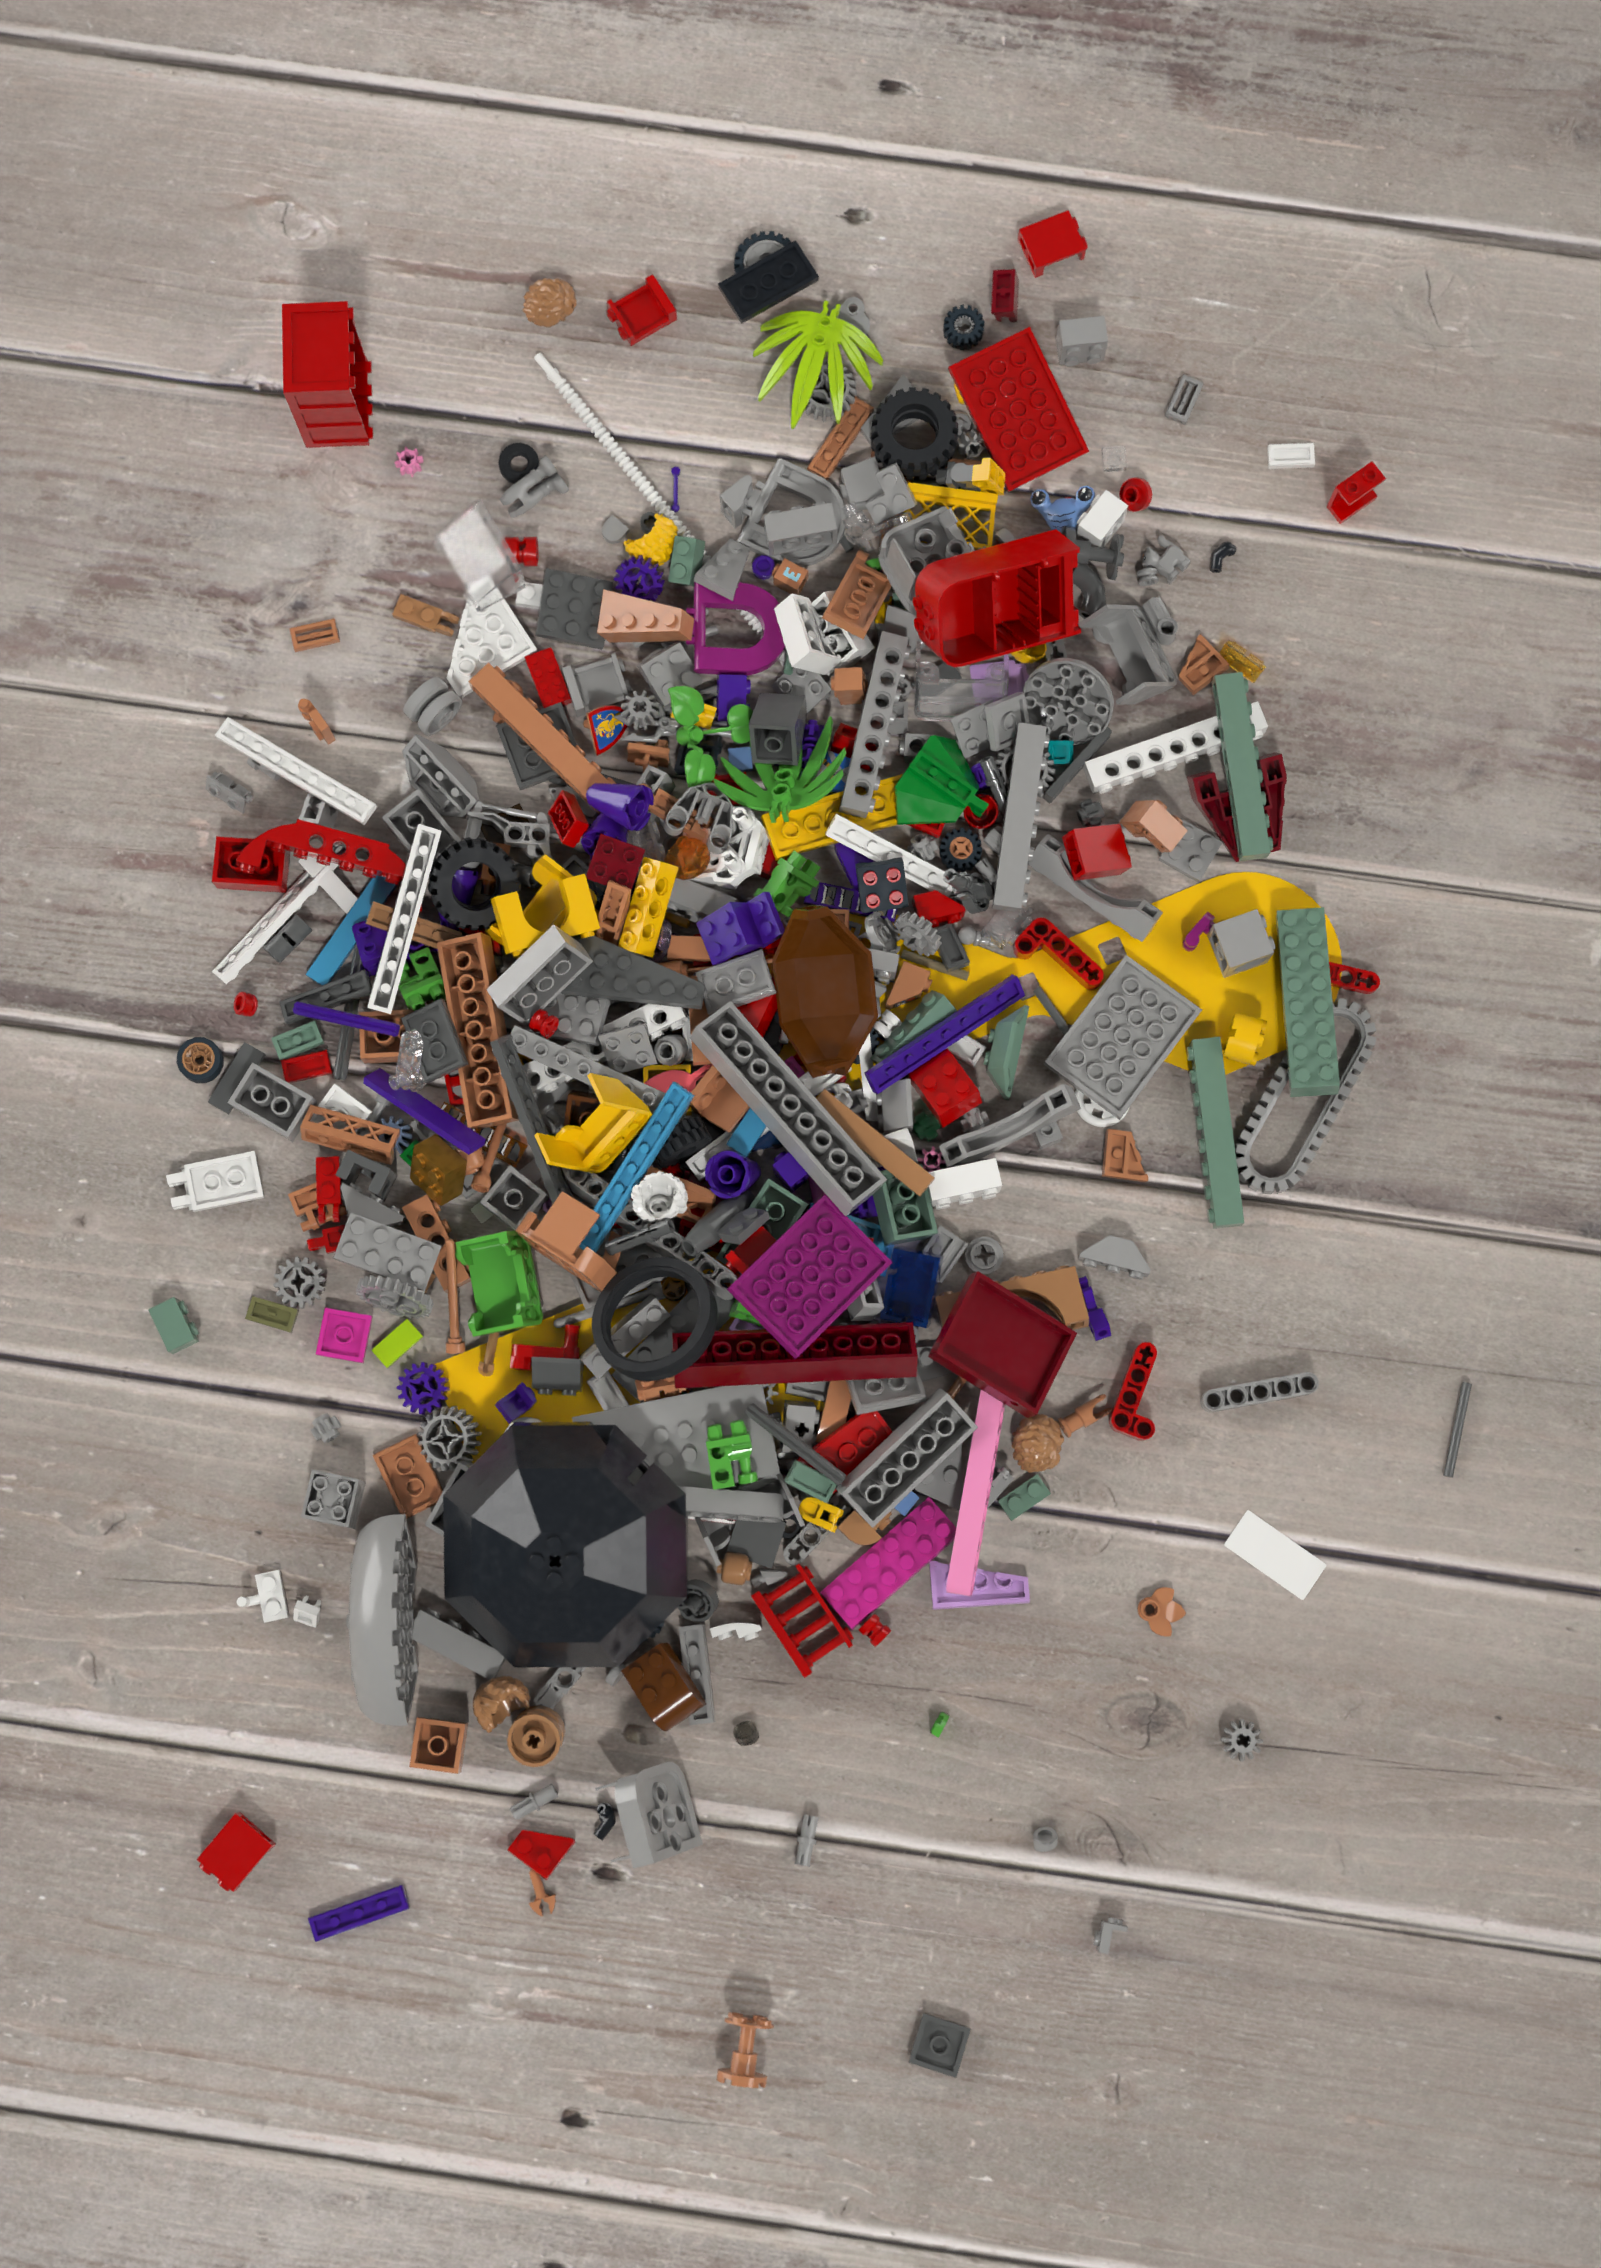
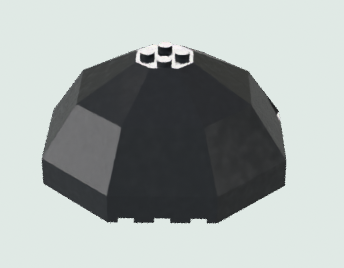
(567, 1496)

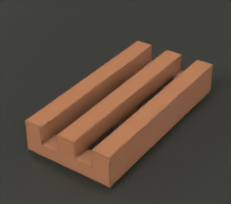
(315, 643)

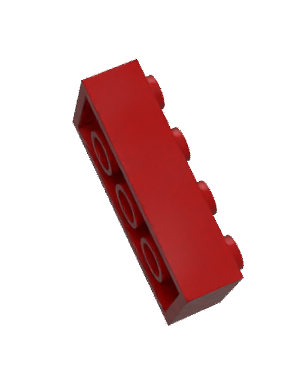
(548, 678)
(568, 819)

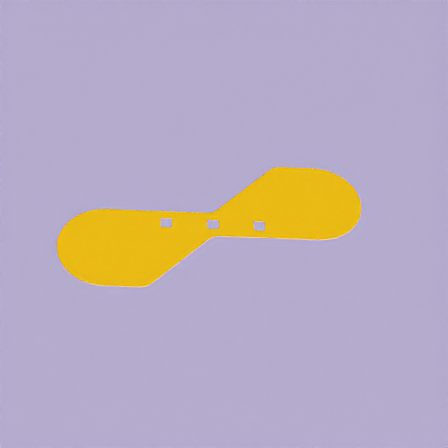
(1162, 953)

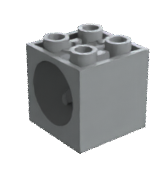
(1241, 943)
(333, 1499)

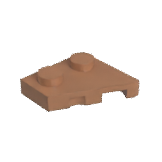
(1202, 666)
(1121, 1157)

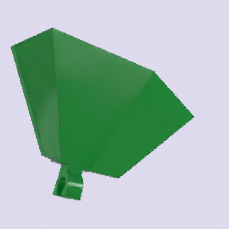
(937, 785)

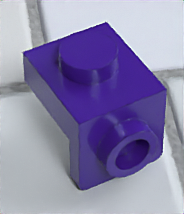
(516, 1403)

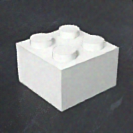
(1102, 520)

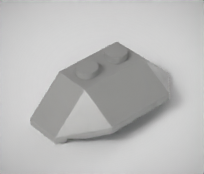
(440, 777)

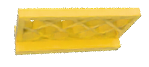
(958, 498)

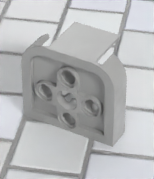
(903, 550)
(655, 1814)

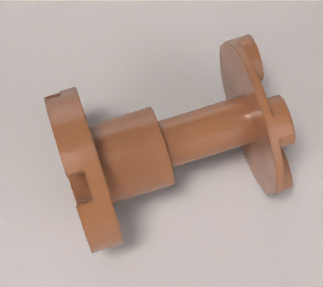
(744, 2059)

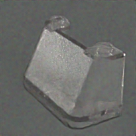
(480, 556)

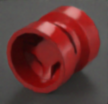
(874, 1630)

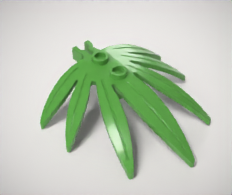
(785, 789)

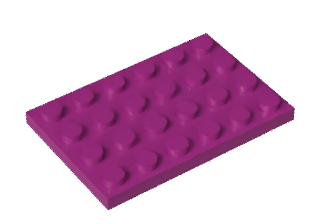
(809, 1276)

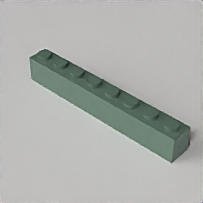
(1241, 766)
(1216, 1133)

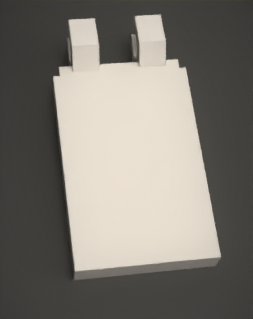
(218, 1182)

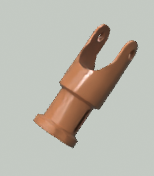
(1083, 1416)

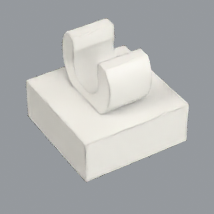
(307, 1613)

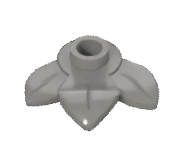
(857, 318)

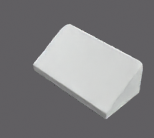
(903, 1141)

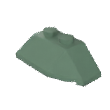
(1005, 1050)

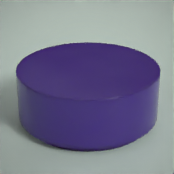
(763, 567)

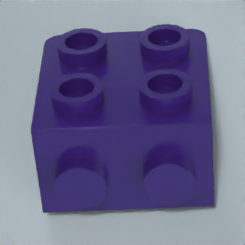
(370, 945)

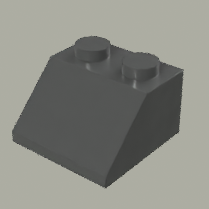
(557, 1375)

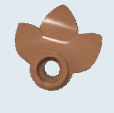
(1164, 1611)

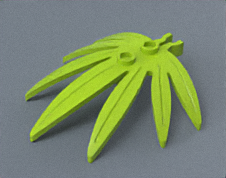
(820, 335)

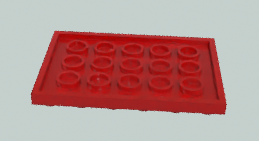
(1018, 408)

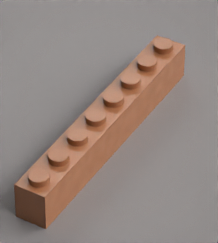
(537, 730)

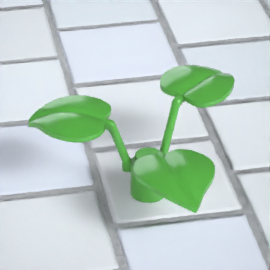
(686, 705)

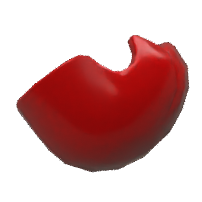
(987, 818)

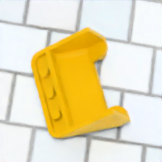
(547, 904)

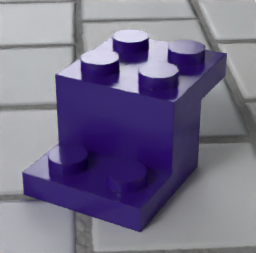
(740, 928)

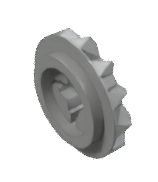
(990, 1246)

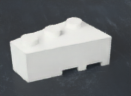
(803, 637)

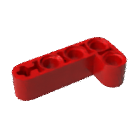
(1062, 956)
(1137, 1390)

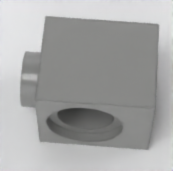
(911, 739)

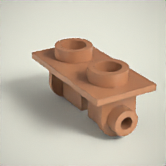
(650, 1389)

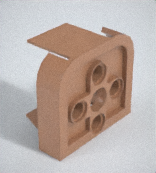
(560, 1236)

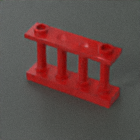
(779, 1621)

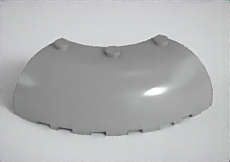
(382, 1620)

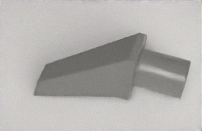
(770, 1577)

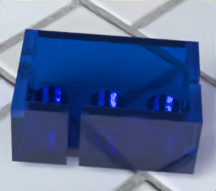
(913, 1287)

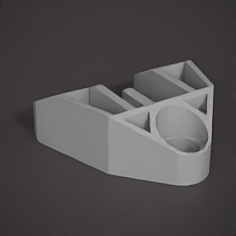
(723, 819)

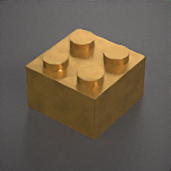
(438, 1170)

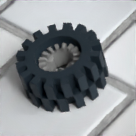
(969, 336)

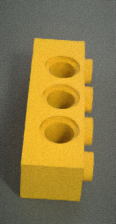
(648, 907)

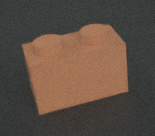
(849, 685)

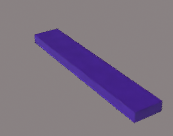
(426, 1113)

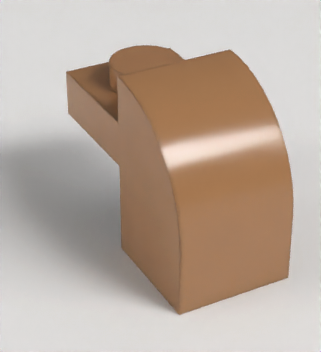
(860, 1532)

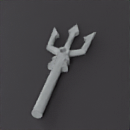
(664, 724)

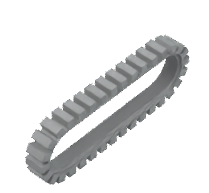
(1326, 1116)

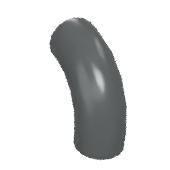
(1092, 590)

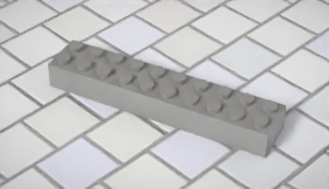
(787, 1108)

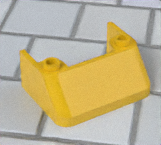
(603, 1133)

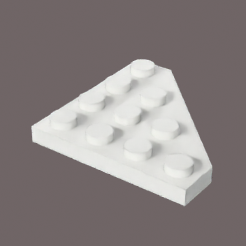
(486, 637)

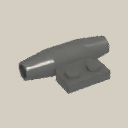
(728, 1221)

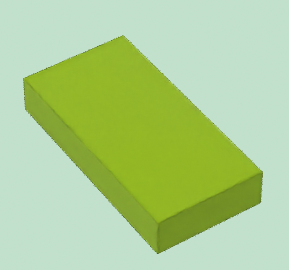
(397, 1343)

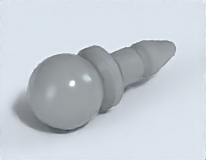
(968, 936)

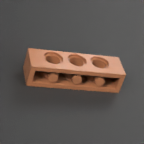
(416, 1213)

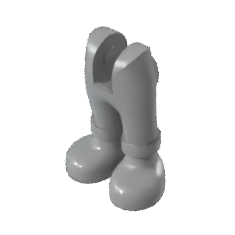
(530, 499)

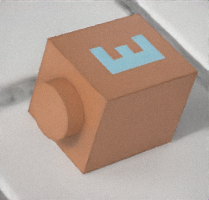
(790, 577)

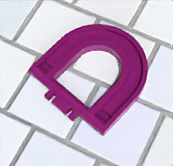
(734, 660)

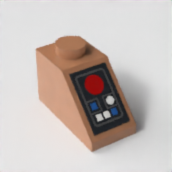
(909, 985)

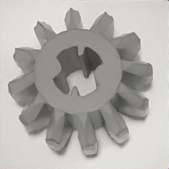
(640, 702)
(1238, 1748)

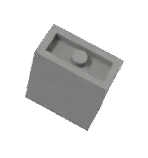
(597, 685)

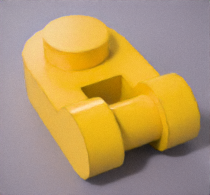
(812, 1509)

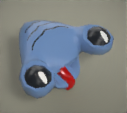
(1062, 511)

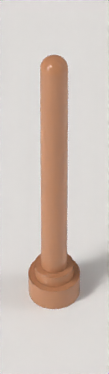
(481, 1181)
(455, 1343)

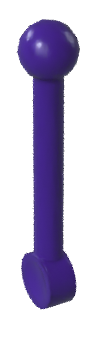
(675, 472)

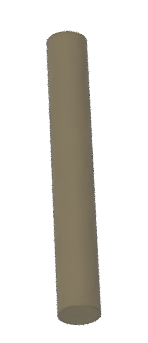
(933, 964)

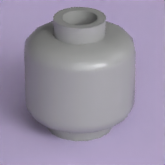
(671, 1050)

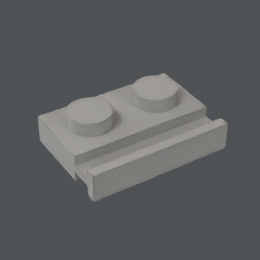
(947, 1245)

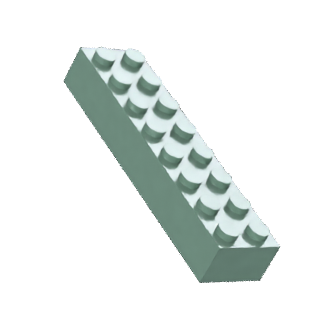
(1307, 1002)

